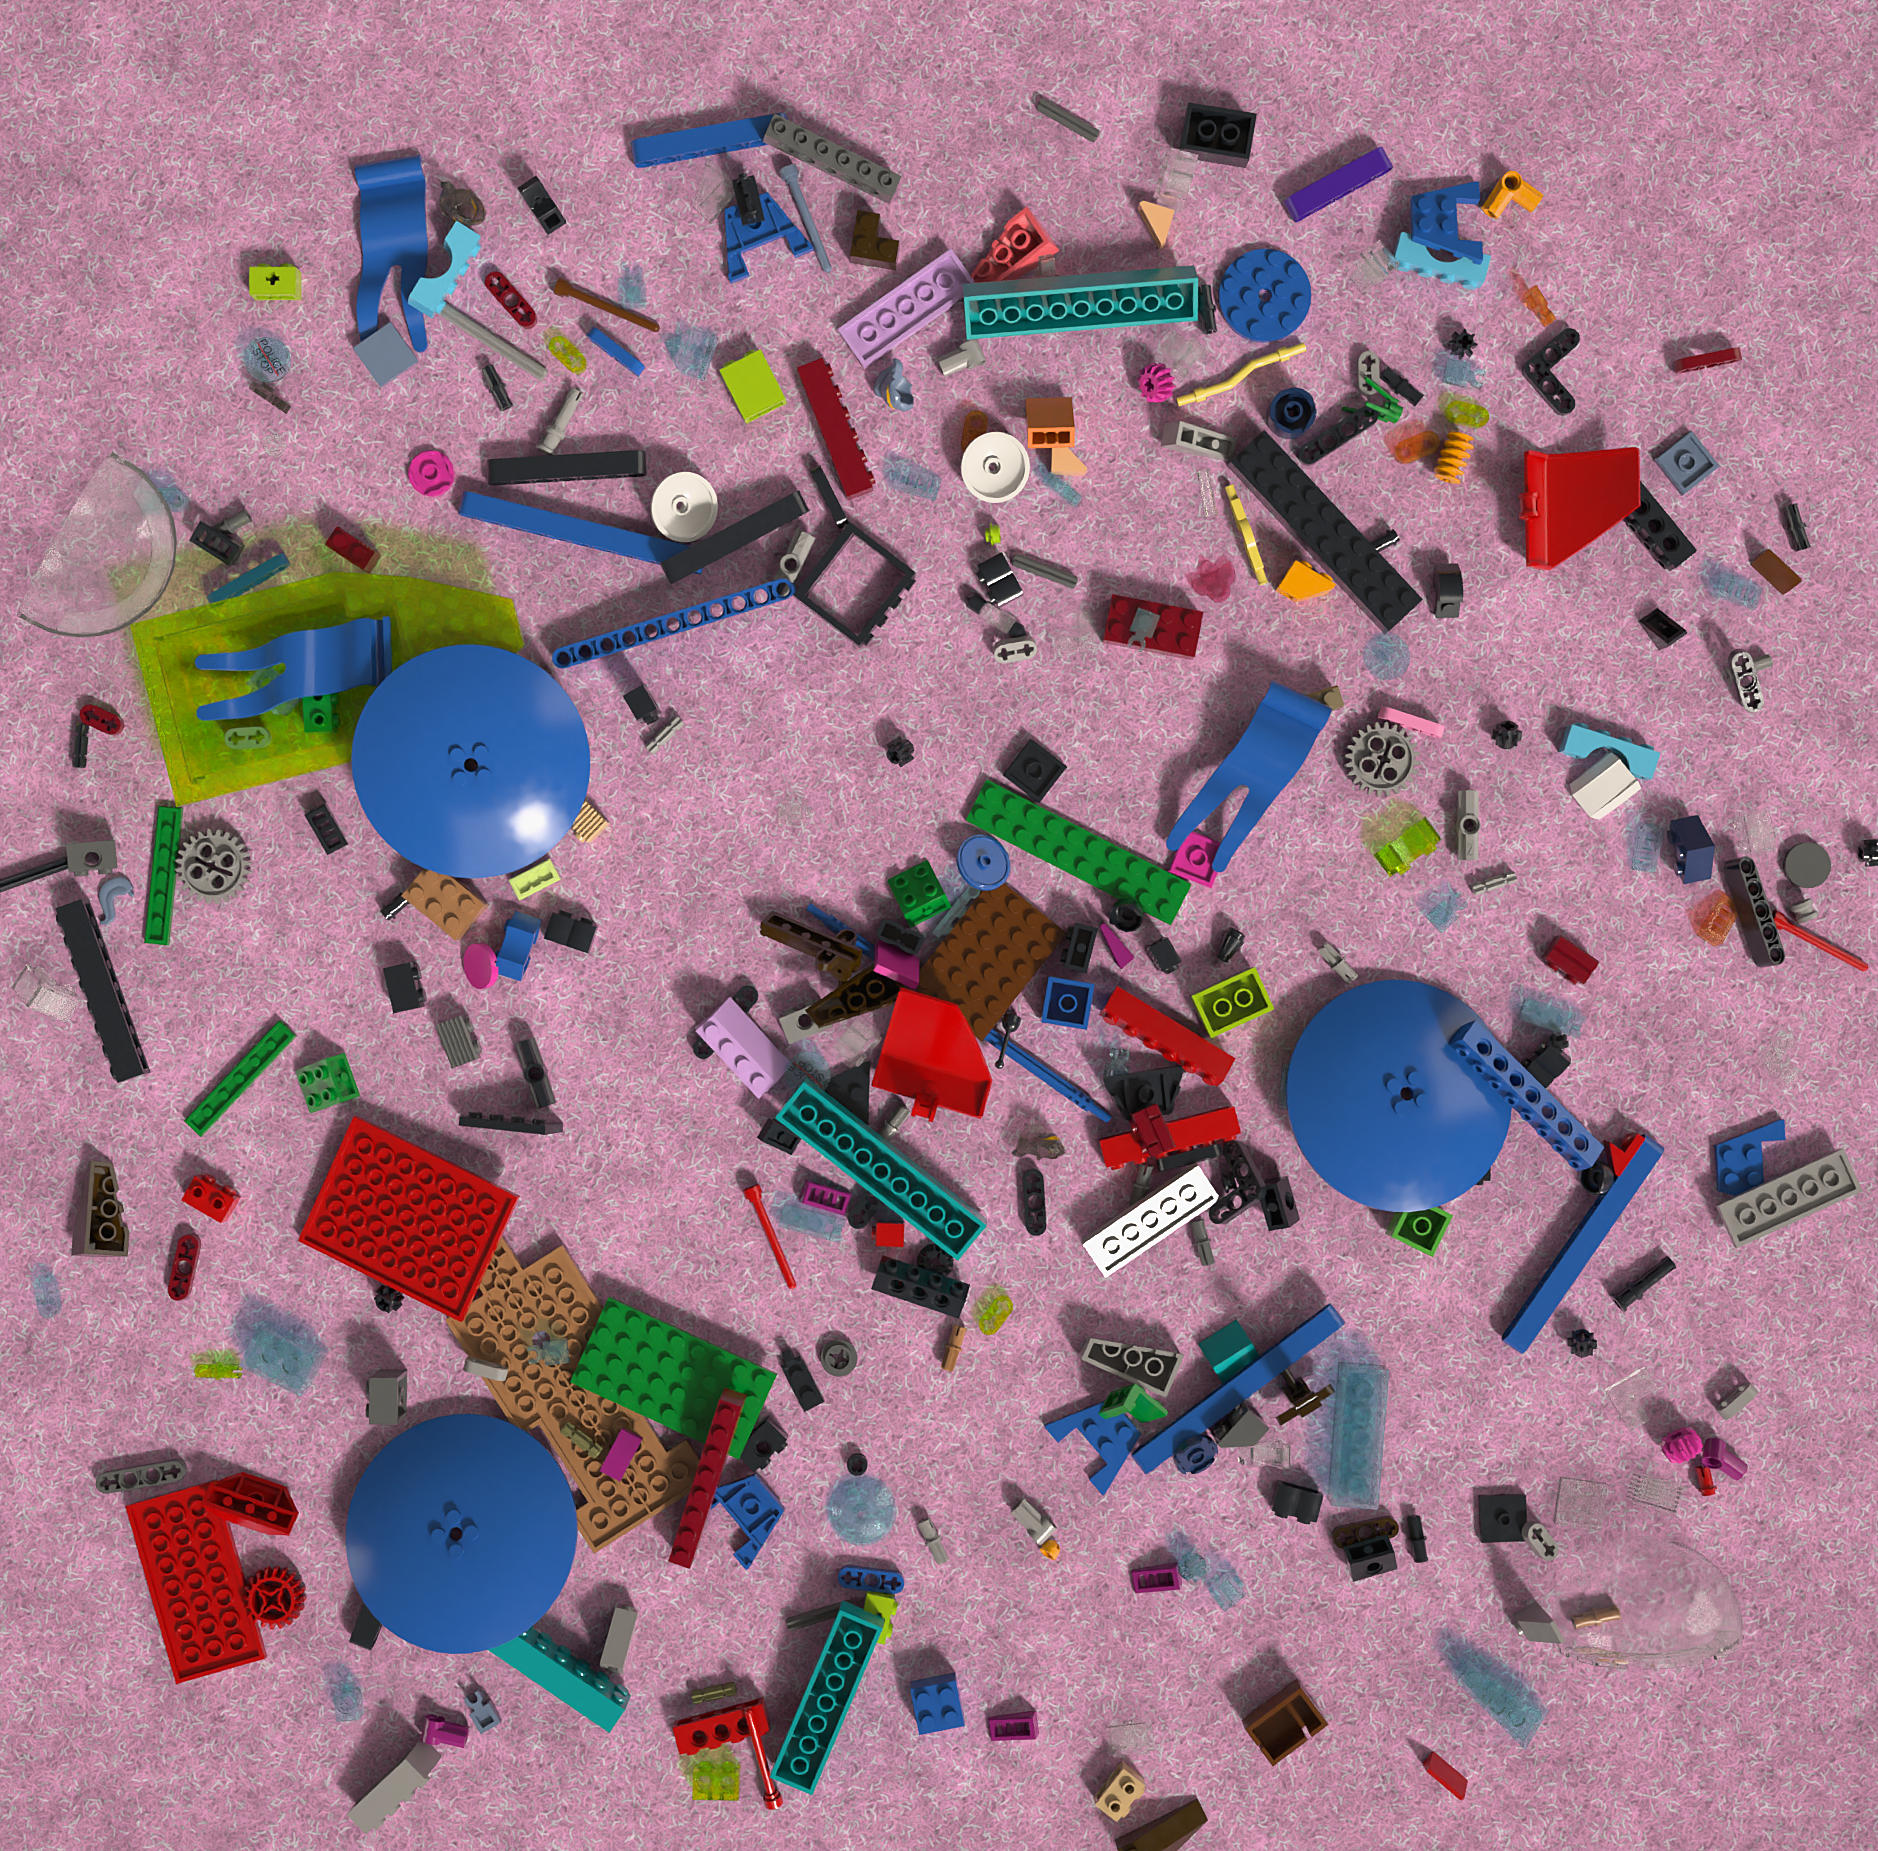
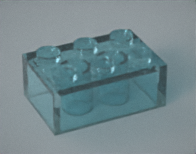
(283, 1358)

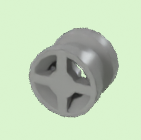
(1803, 911)

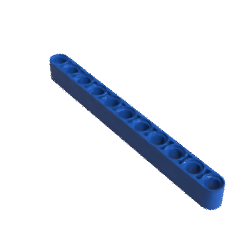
(568, 529)
(664, 630)
(1580, 1248)
(1238, 1387)

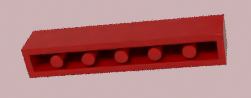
(1167, 1037)
(1185, 1131)

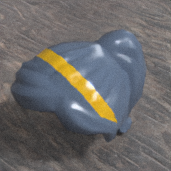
(894, 387)

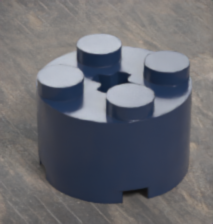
(1304, 413)

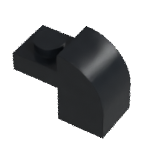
(541, 205)
(1448, 589)

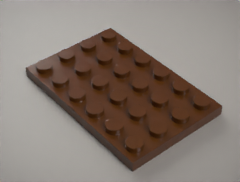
(990, 957)

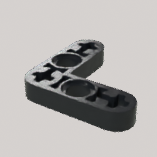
(1544, 368)
(1245, 1183)

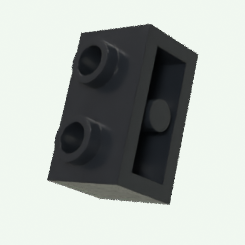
(1079, 948)

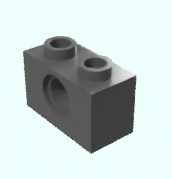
(104, 849)

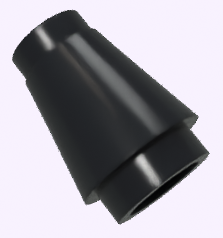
(1230, 944)

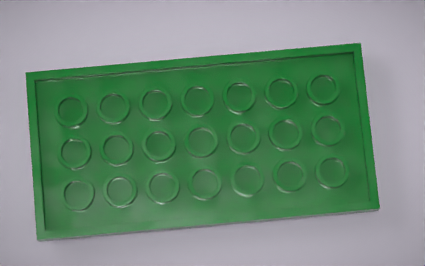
(668, 1373)

